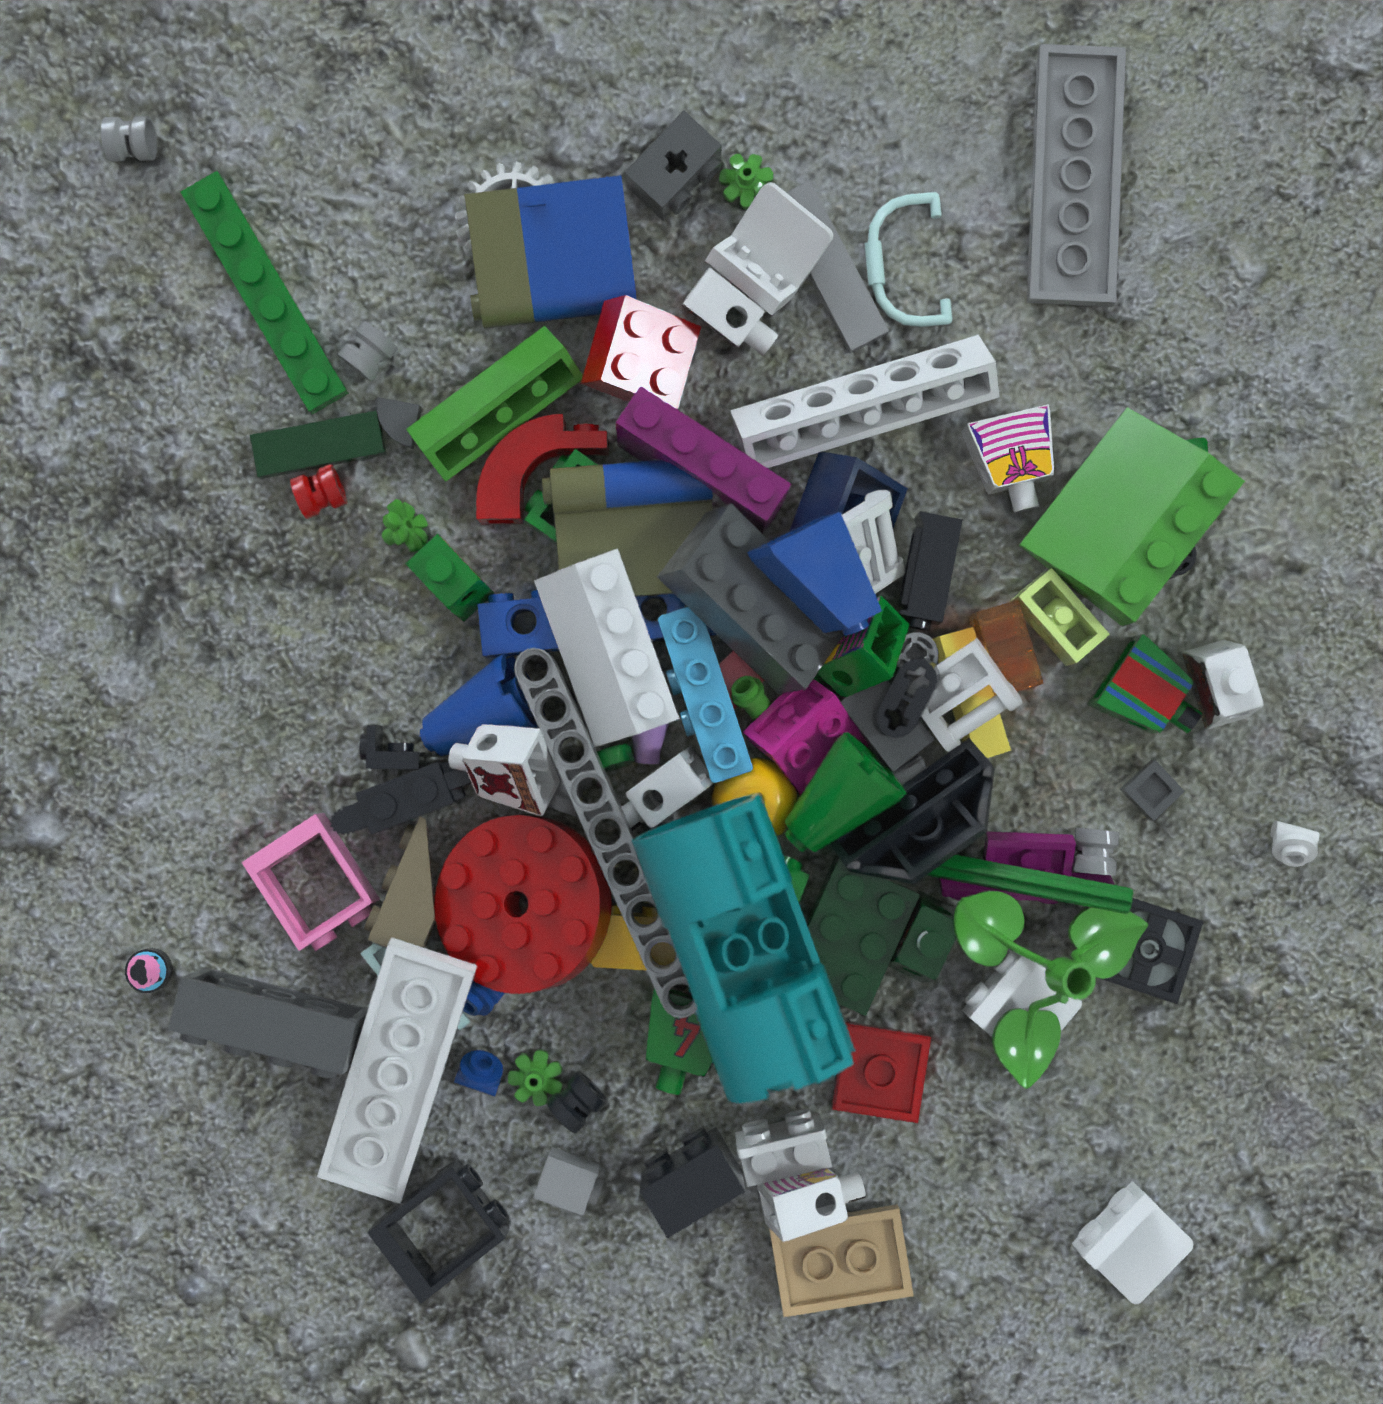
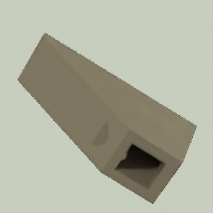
(410, 902)

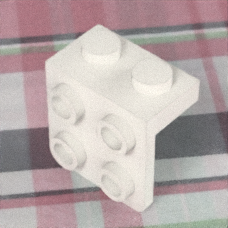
(771, 249)
(1014, 985)
(1133, 1243)

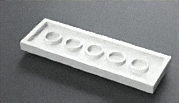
(396, 1070)

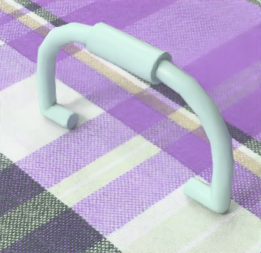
(875, 265)

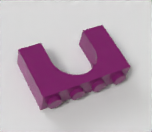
(657, 431)

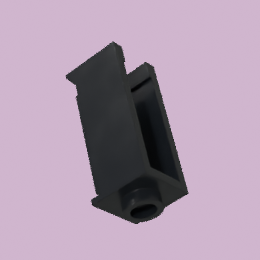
(929, 570)

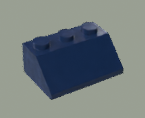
(841, 484)

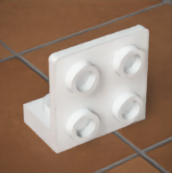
(782, 1147)

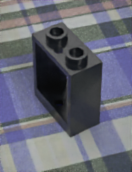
(406, 1257)

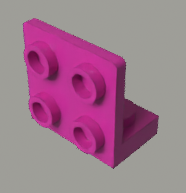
(801, 731)

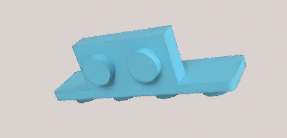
(705, 695)

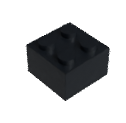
(690, 1180)

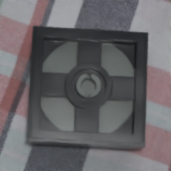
(1161, 953)

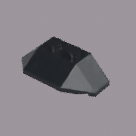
(933, 822)

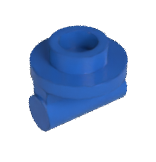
(481, 1000)
(480, 1072)

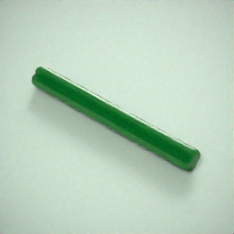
(1036, 883)

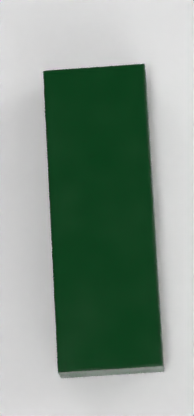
(317, 444)

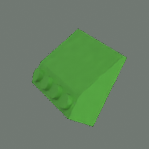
(1131, 515)

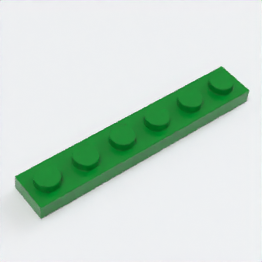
(264, 292)

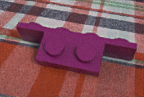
(1028, 850)

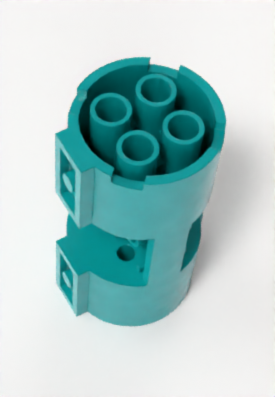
(745, 949)

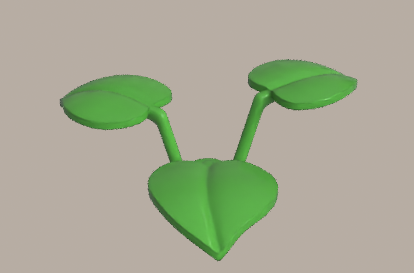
(1104, 944)

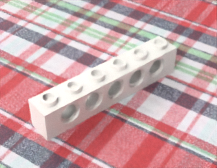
(867, 402)

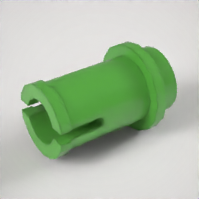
(750, 695)

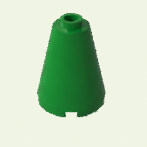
(841, 795)

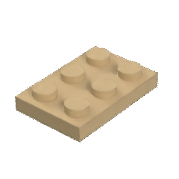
(844, 1263)

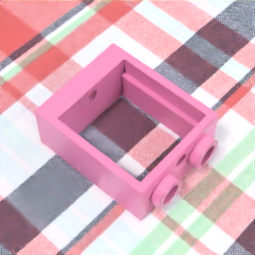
(260, 871)

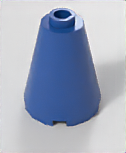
(487, 698)

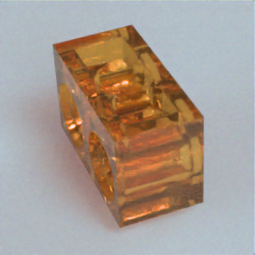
(1008, 643)

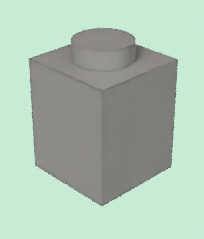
(569, 1182)

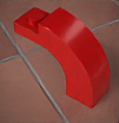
(520, 454)

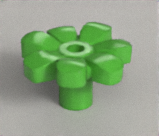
(744, 179)
(404, 526)
(540, 1070)

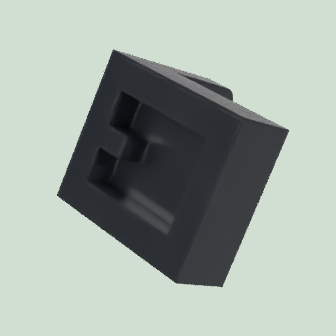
(396, 757)

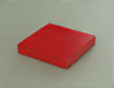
(885, 1073)

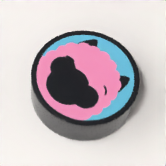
(148, 970)

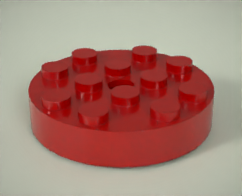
(481, 910)

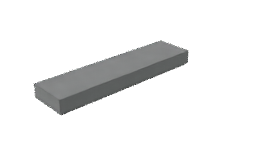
(840, 283)

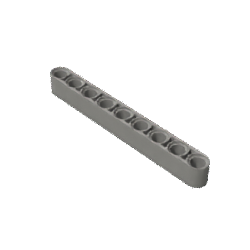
(590, 815)

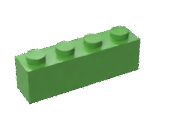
(495, 403)

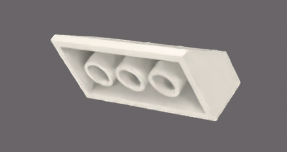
(606, 648)

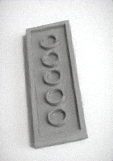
(1076, 175)

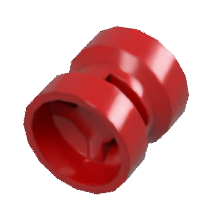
(318, 491)

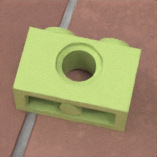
(1060, 617)

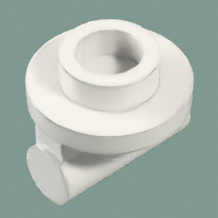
(1293, 844)

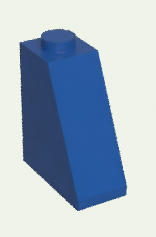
(821, 574)

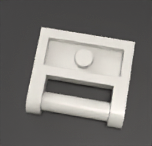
(874, 539)
(960, 678)

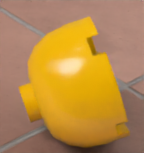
(766, 779)

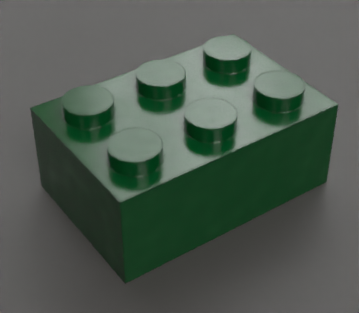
(857, 931)

